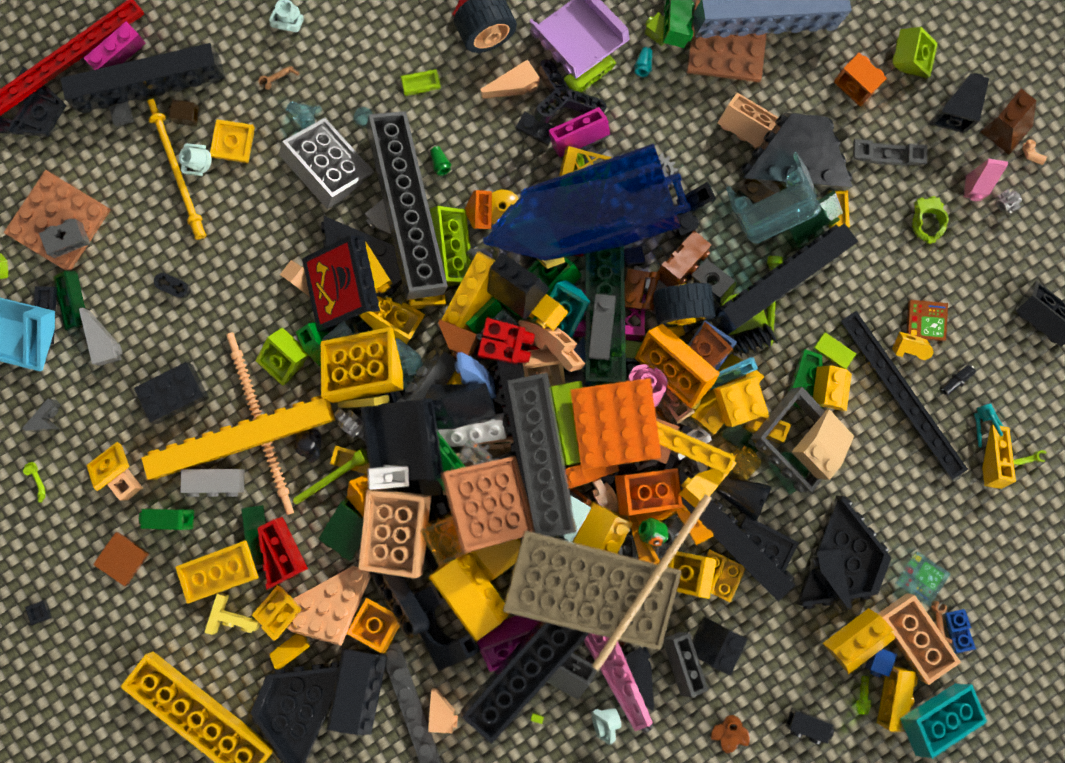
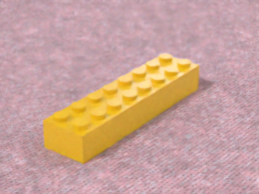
(194, 713)

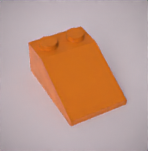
(648, 491)

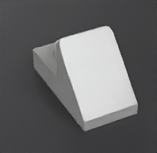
(387, 477)

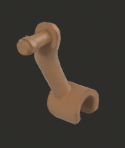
(287, 70)
(939, 619)

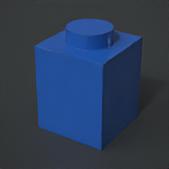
(881, 663)

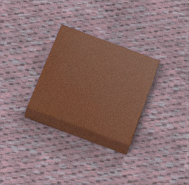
(121, 559)

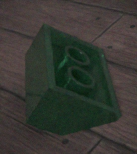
(828, 214)

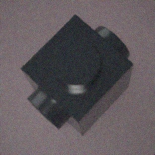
(688, 224)

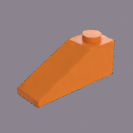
(578, 476)

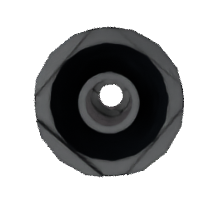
(744, 495)

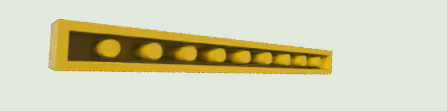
(237, 438)

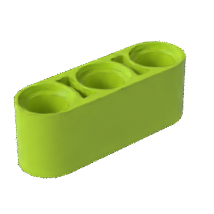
(590, 76)

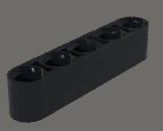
(402, 603)

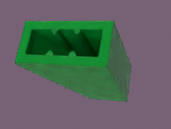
(166, 519)

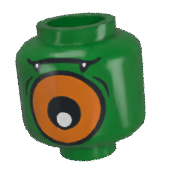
(653, 532)

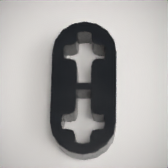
(170, 289)

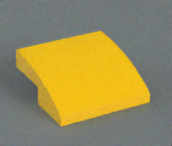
(276, 612)

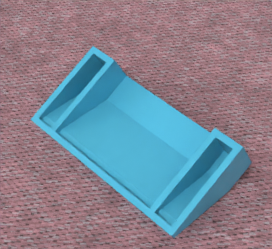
(25, 334)

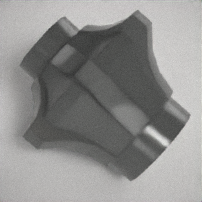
(674, 527)

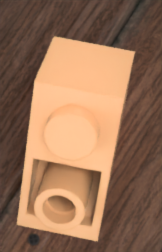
(125, 485)

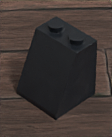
(963, 106)
(718, 645)

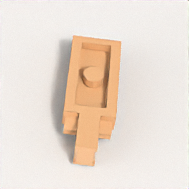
(605, 495)

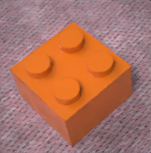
(860, 79)

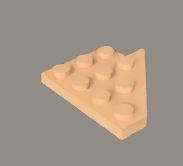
(330, 606)

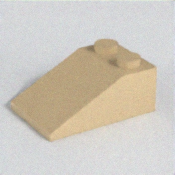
(824, 446)

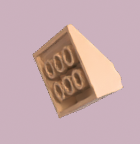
(393, 533)

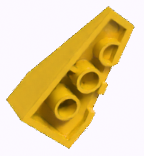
(400, 317)

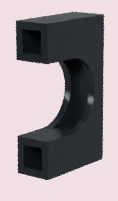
(443, 649)

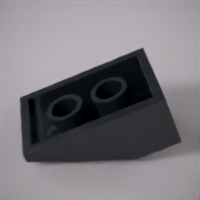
(460, 404)

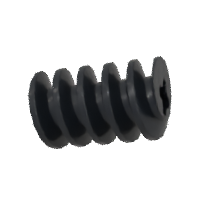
(755, 340)

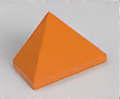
(480, 209)

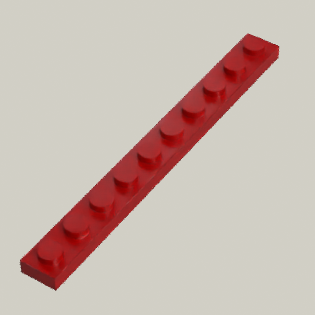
(67, 55)

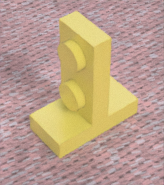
(229, 618)

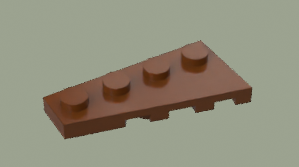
(710, 347)

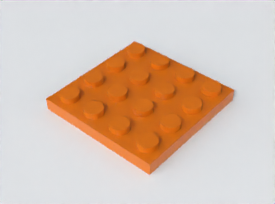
(615, 423)

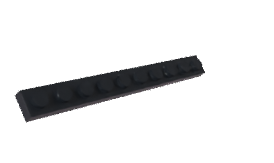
(903, 396)

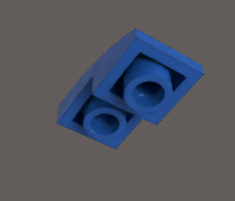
(959, 632)

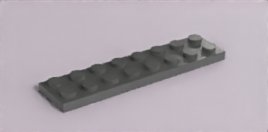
(542, 455)

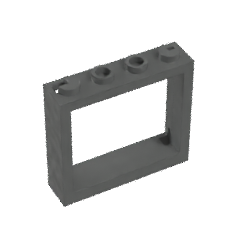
(814, 411)

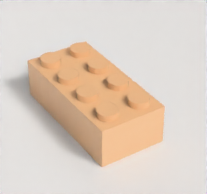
(919, 639)

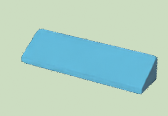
(735, 372)

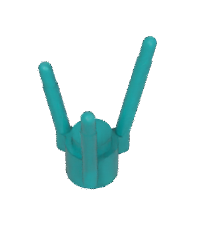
(986, 413)

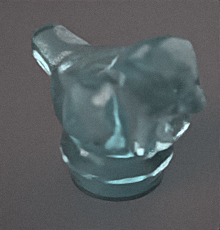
(303, 113)

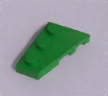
(806, 372)

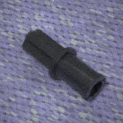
(957, 380)

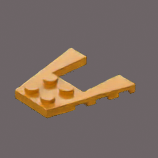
(698, 533)

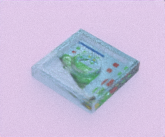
(922, 578)

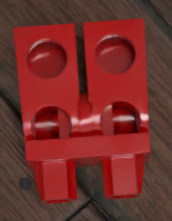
(510, 346)

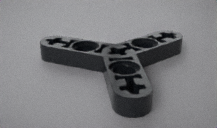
(548, 72)

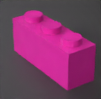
(115, 48)
(579, 131)

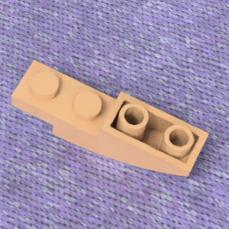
(557, 341)

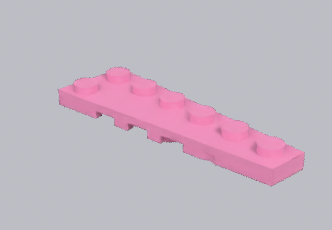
(620, 681)

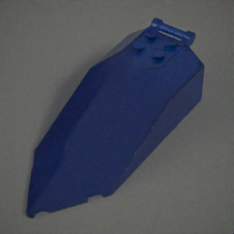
(592, 209)

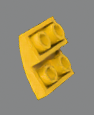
(726, 576)

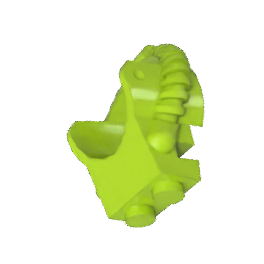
(934, 206)

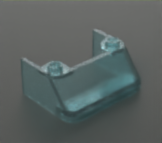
(780, 210)

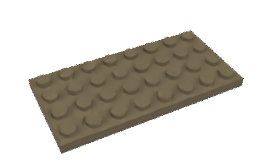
(589, 589)

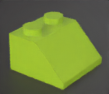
(915, 52)
(281, 356)

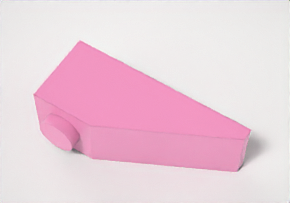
(983, 179)

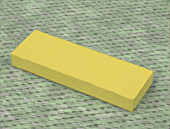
(365, 401)

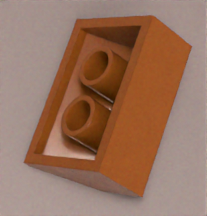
(459, 339)

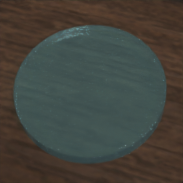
(361, 115)

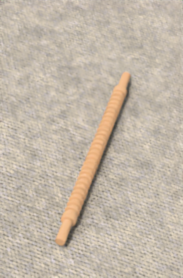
(254, 407)

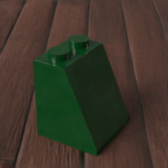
(344, 531)

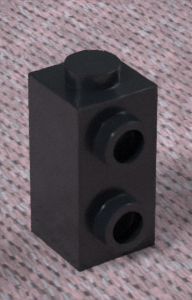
(805, 724)

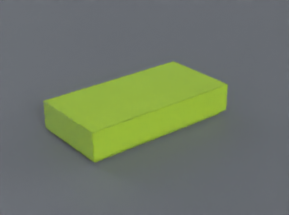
(420, 82)
(834, 351)

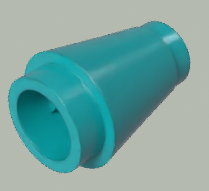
(644, 62)

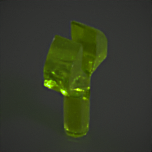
(863, 703)

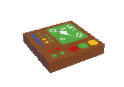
(927, 319)

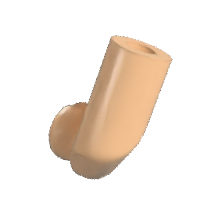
(1030, 153)

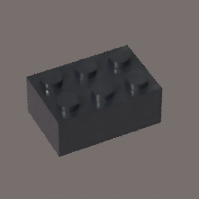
(171, 393)

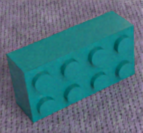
(943, 720)

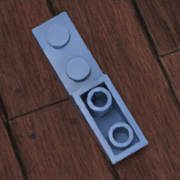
(473, 372)

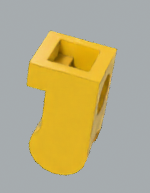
(913, 345)

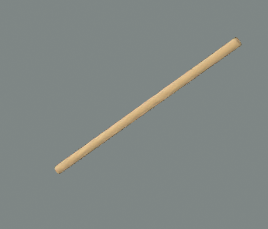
(651, 582)

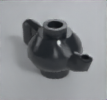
(308, 444)

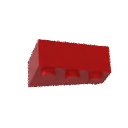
(280, 553)

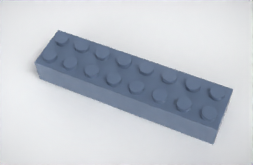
(767, 16)

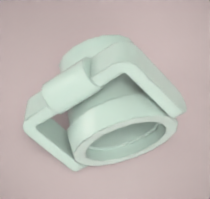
(287, 16)
(195, 158)
(606, 723)

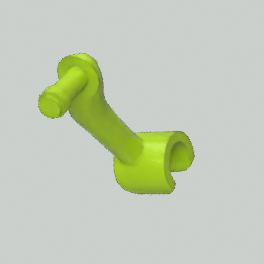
(1035, 457)
(31, 468)

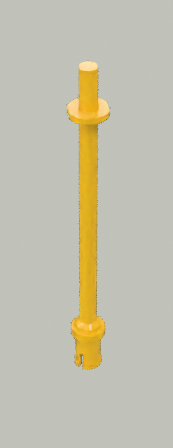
(194, 219)

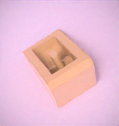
(296, 276)

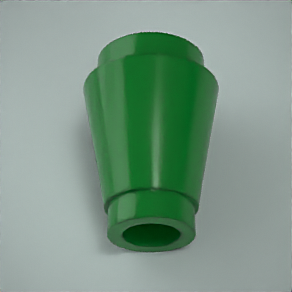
(440, 162)

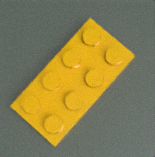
(216, 572)

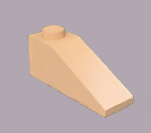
(514, 82)

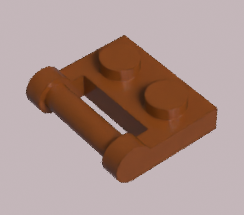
(635, 286)

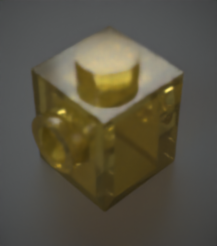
(746, 462)

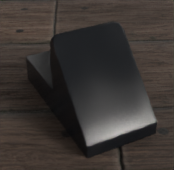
(700, 197)

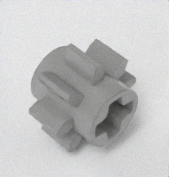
(1009, 201)

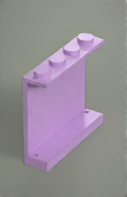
(581, 34)

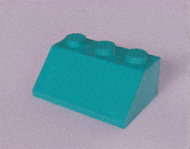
(573, 301)

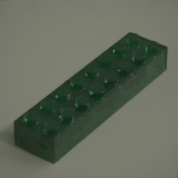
(606, 277)

